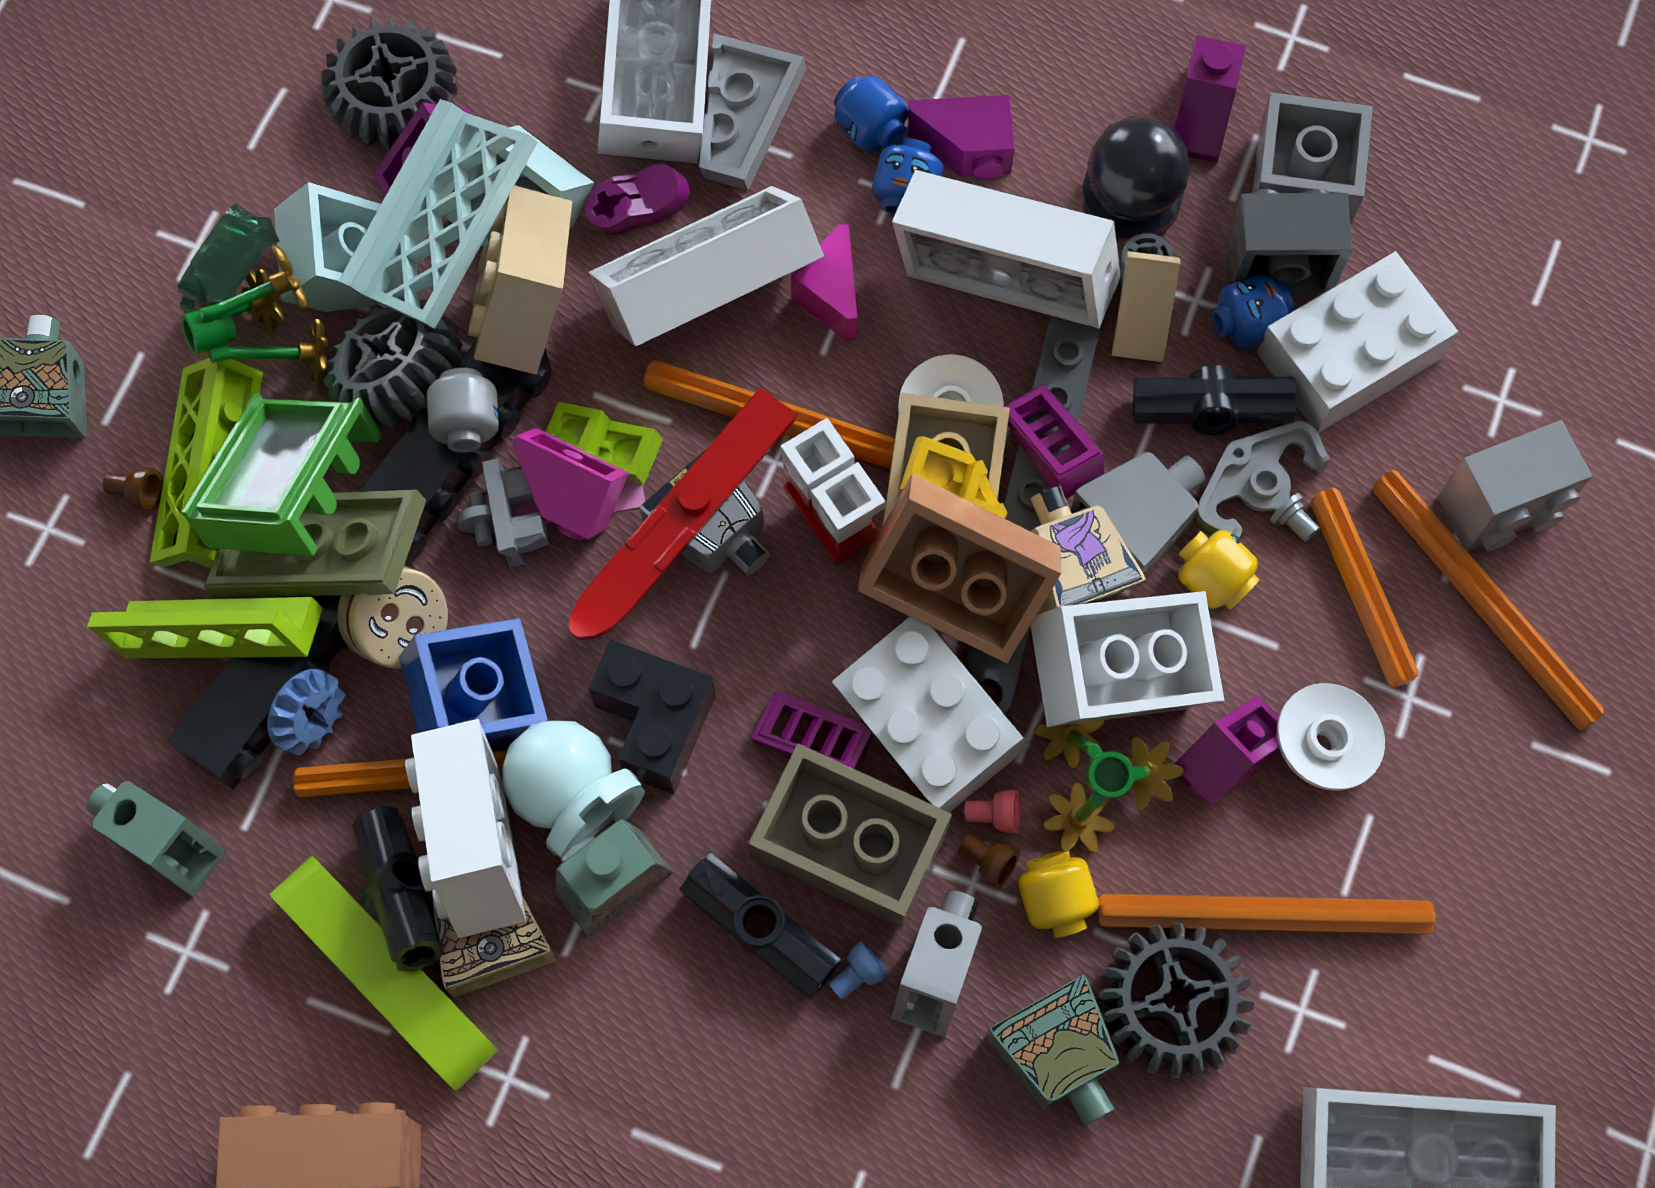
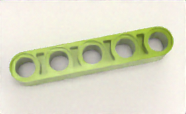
(360, 952)

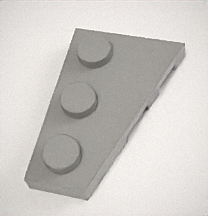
(745, 107)

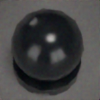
(1137, 176)

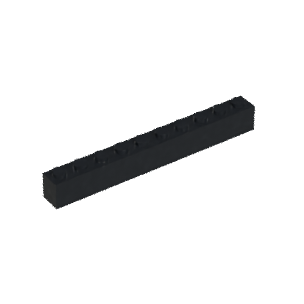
(230, 719)

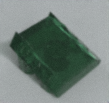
(225, 258)

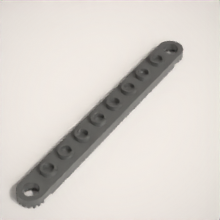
(1065, 371)

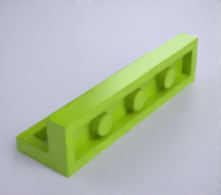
(212, 416)
(210, 628)

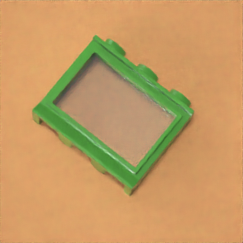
(274, 470)

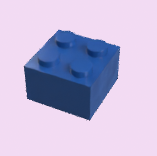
(473, 676)

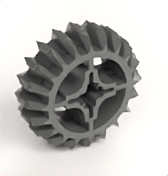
(358, 81)
(391, 363)
(1180, 1024)

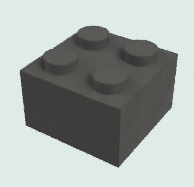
(1291, 239)

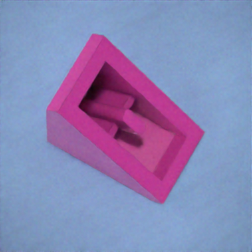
(828, 285)

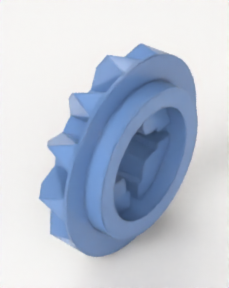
(287, 721)

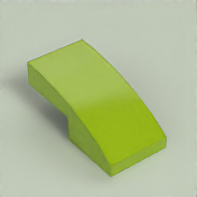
(618, 443)

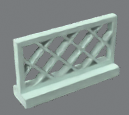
(421, 199)

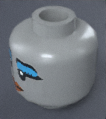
(462, 409)

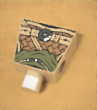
(490, 955)

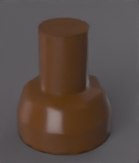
(139, 487)
(995, 862)

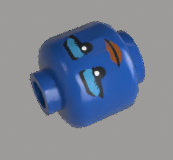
(870, 113)
(896, 170)
(1249, 308)

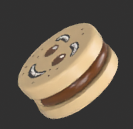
(385, 623)

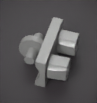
(512, 533)

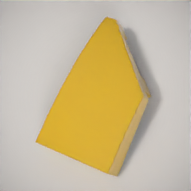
(954, 472)

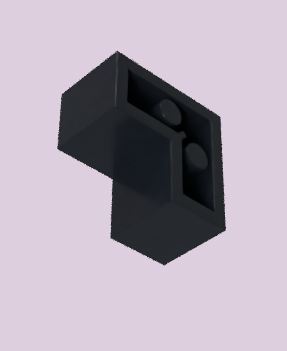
(665, 707)

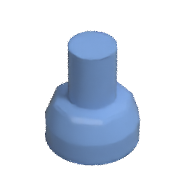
(863, 968)

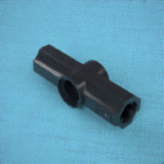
(1214, 400)
(396, 889)
(733, 901)

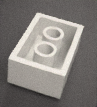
(1357, 341)
(1126, 658)
(930, 714)
(465, 829)

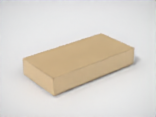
(1145, 306)

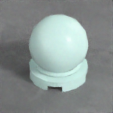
(565, 782)

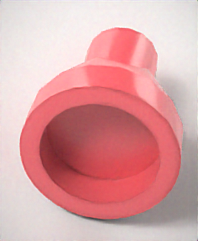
(1002, 811)

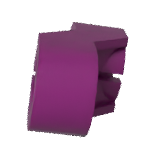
(637, 199)

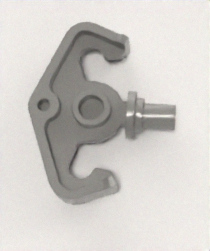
(1253, 474)

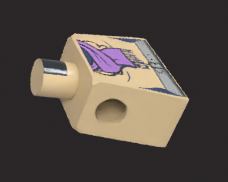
(1092, 552)

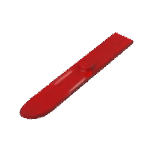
(680, 516)

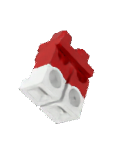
(831, 491)

